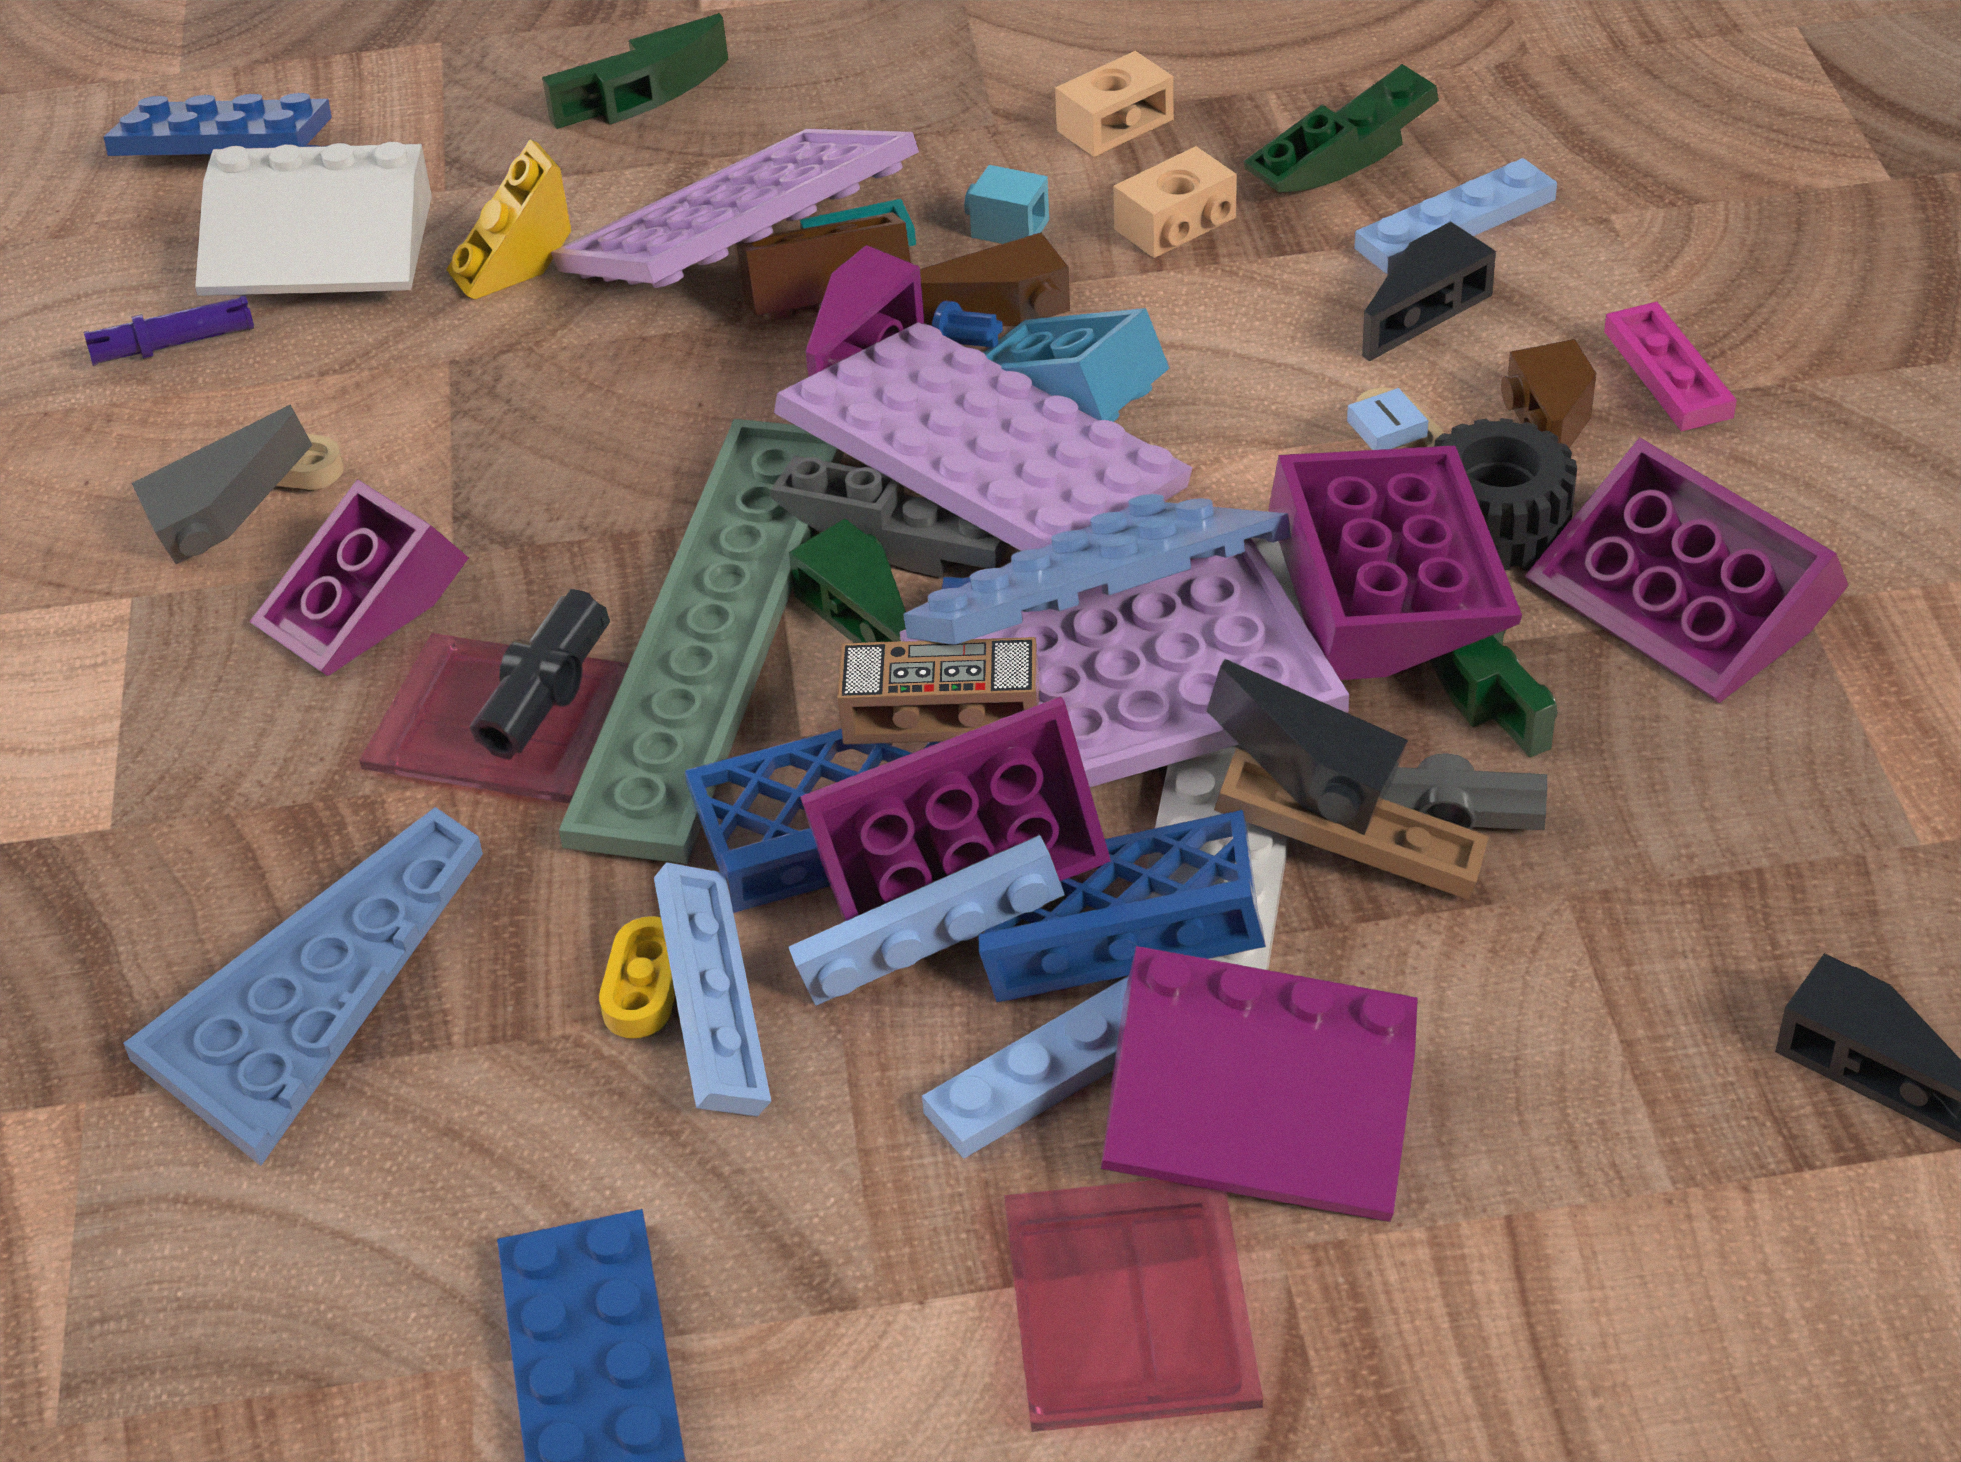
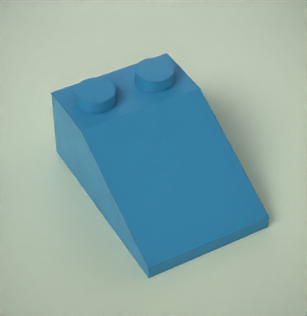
(1086, 357)

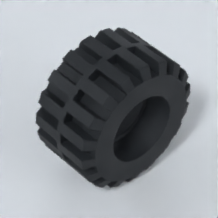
(1519, 482)

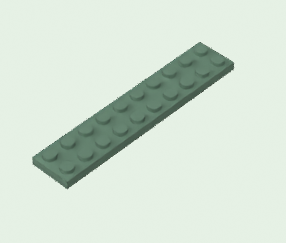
(696, 654)

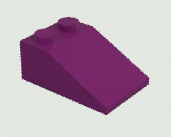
(863, 305)
(358, 580)

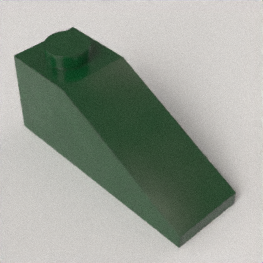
(849, 584)

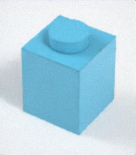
(1007, 204)

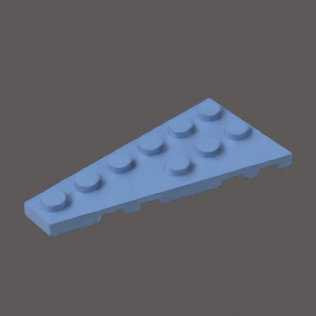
(1115, 551)
(281, 1013)

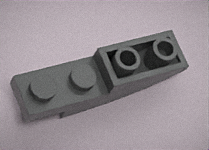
(910, 528)

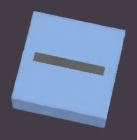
(1387, 420)

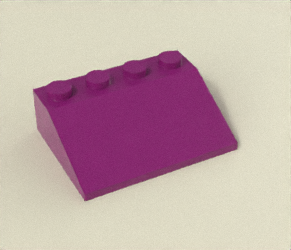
(1389, 557)
(1689, 572)
(957, 807)
(1261, 1084)

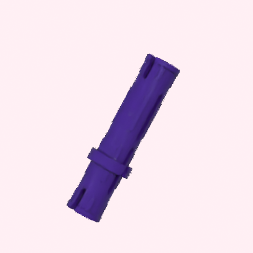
(168, 330)

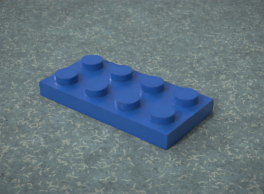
(208, 124)
(589, 1344)

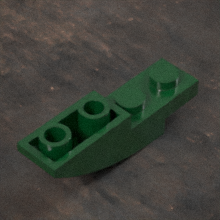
(639, 80)
(1339, 143)
(1491, 684)

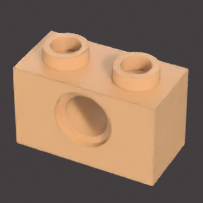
(1114, 103)
(1174, 201)

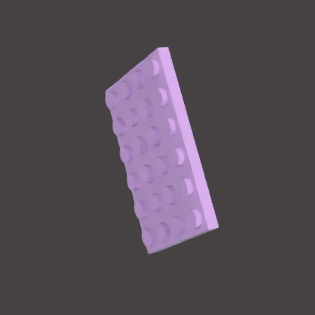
(735, 205)
(978, 437)
(1148, 658)

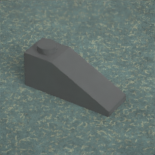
(220, 485)

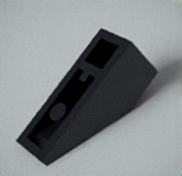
(1427, 286)
(1309, 747)
(1873, 1044)

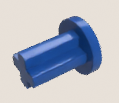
(967, 327)

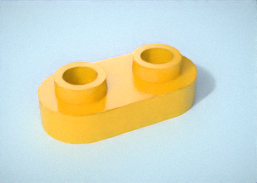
(635, 990)

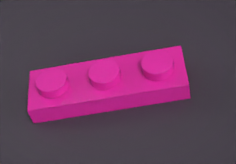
(1670, 366)

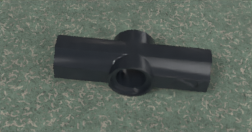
(540, 674)

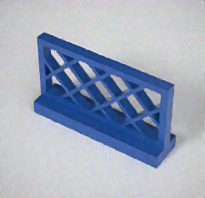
(785, 859)
(1099, 945)

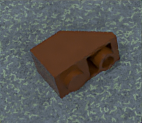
(1551, 388)

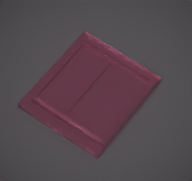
(431, 716)
(1129, 1304)

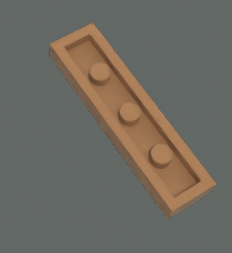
(1396, 840)

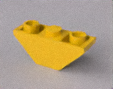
(515, 228)

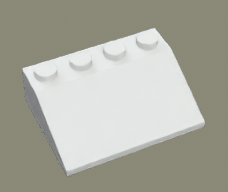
(312, 219)

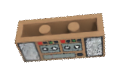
(933, 687)

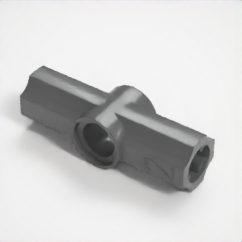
(1455, 793)

